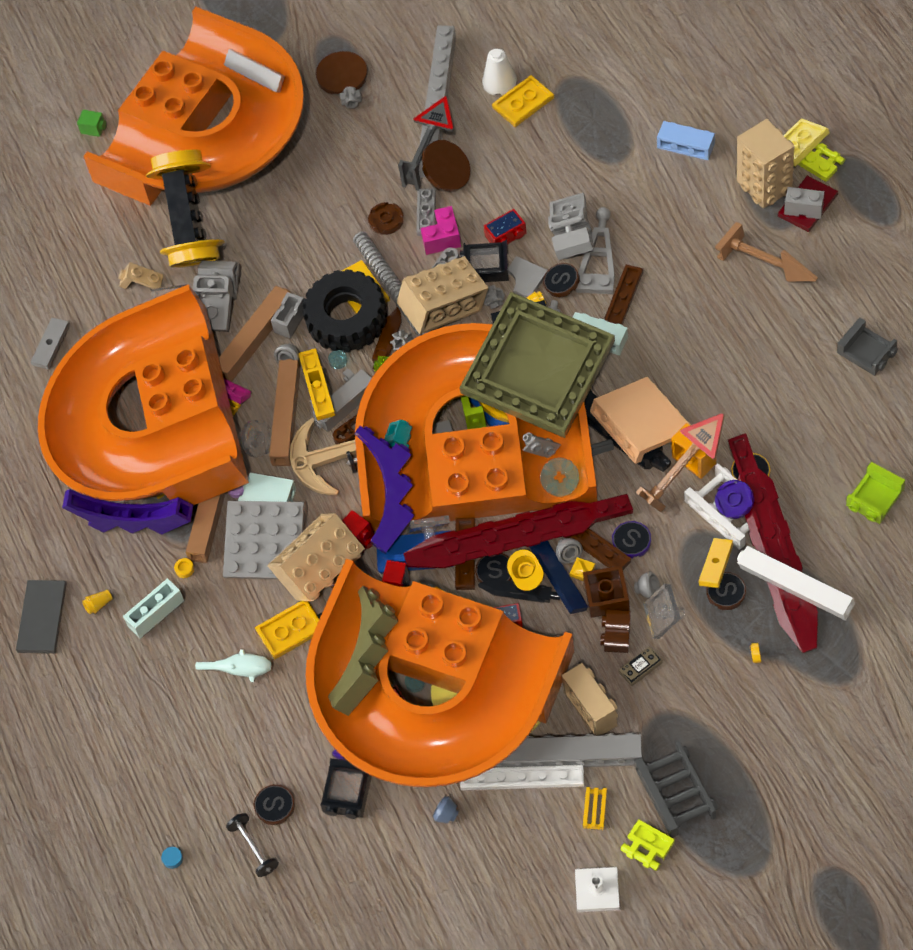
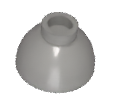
(285, 352)
(568, 550)
(647, 585)

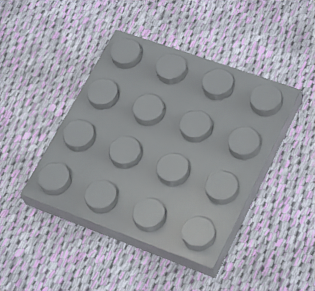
(259, 534)

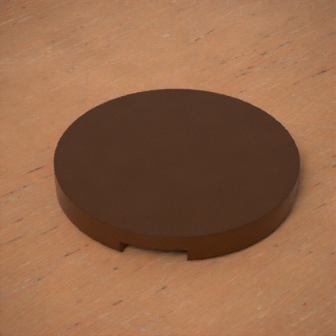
(341, 71)
(445, 165)

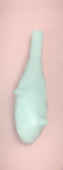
(240, 665)

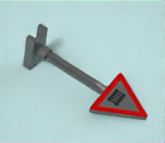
(434, 117)

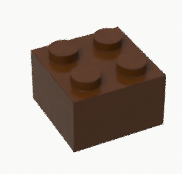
(606, 590)

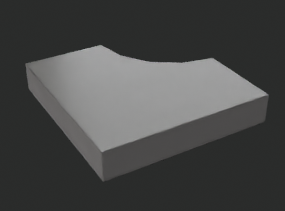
(527, 276)

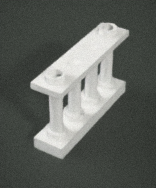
(709, 510)

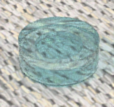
(337, 359)
(414, 685)

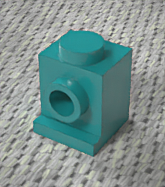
(398, 433)

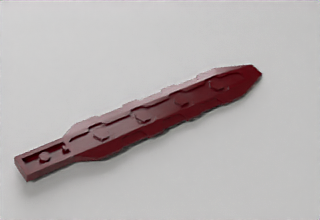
(515, 532)
(772, 537)

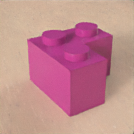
(443, 234)

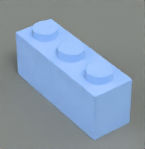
(685, 140)

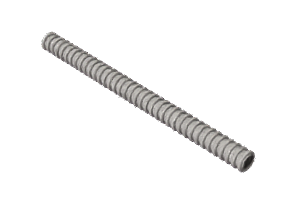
(380, 268)

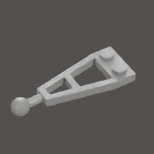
(598, 282)

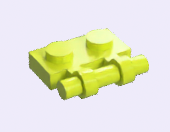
(820, 166)
(650, 839)

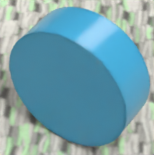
(172, 857)

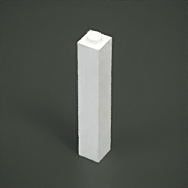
(796, 582)

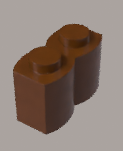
(616, 631)

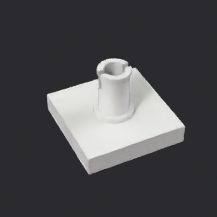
(597, 889)

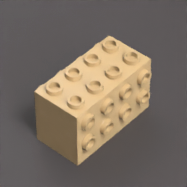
(764, 163)
(442, 295)
(316, 557)

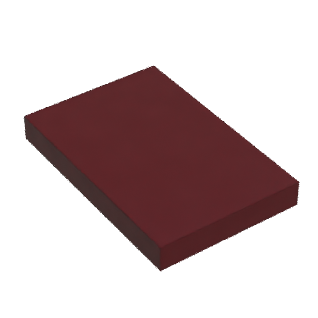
(802, 221)

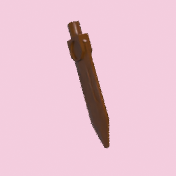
(383, 345)

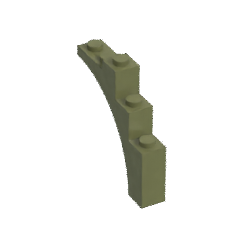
(370, 648)

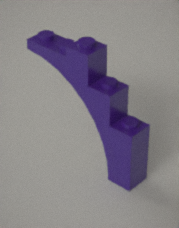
(390, 461)
(131, 517)

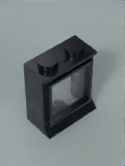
(488, 260)
(345, 790)

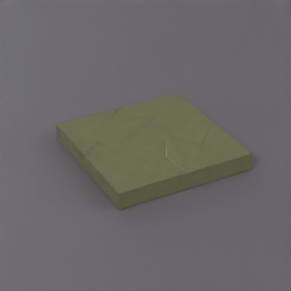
(537, 364)

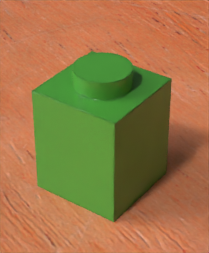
(91, 123)

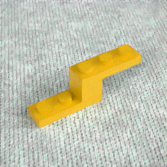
(316, 384)

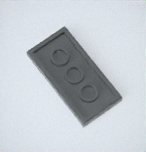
(41, 616)

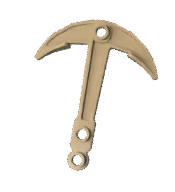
(315, 459)

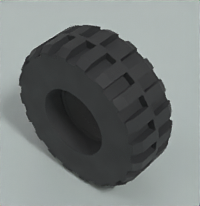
(341, 288)

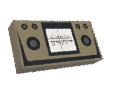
(640, 666)

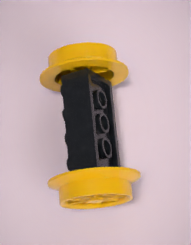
(182, 200)

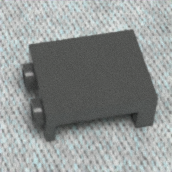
(866, 348)

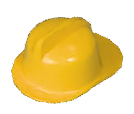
(525, 570)

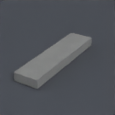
(254, 70)

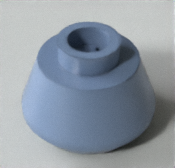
(445, 810)

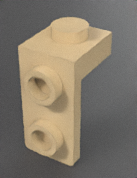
(139, 275)

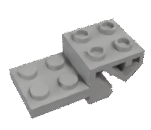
(570, 226)
(216, 288)

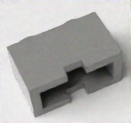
(804, 202)
(288, 316)

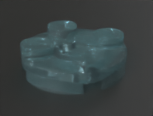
(568, 483)

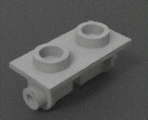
(539, 445)

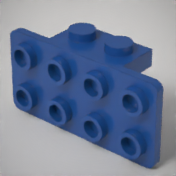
(400, 546)

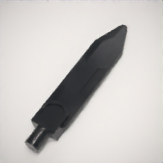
(508, 589)

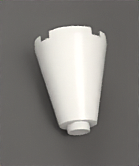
(498, 73)

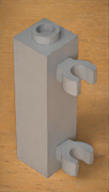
(345, 398)

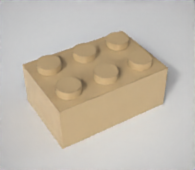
(590, 700)

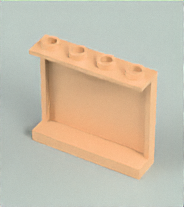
(638, 417)

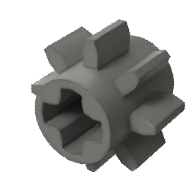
(350, 97)
(494, 297)
(398, 337)

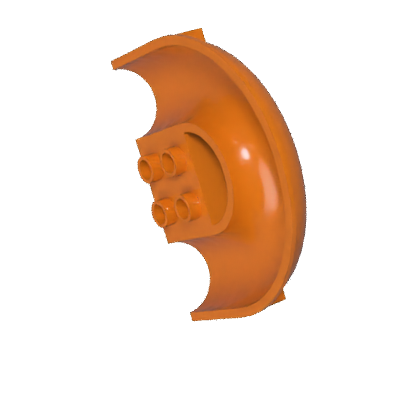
(184, 96)
(190, 429)
(461, 470)
(497, 668)

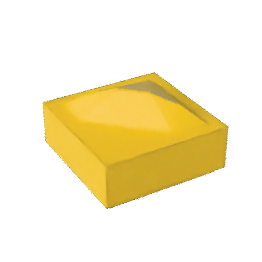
(580, 566)

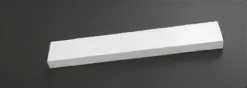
(527, 778)

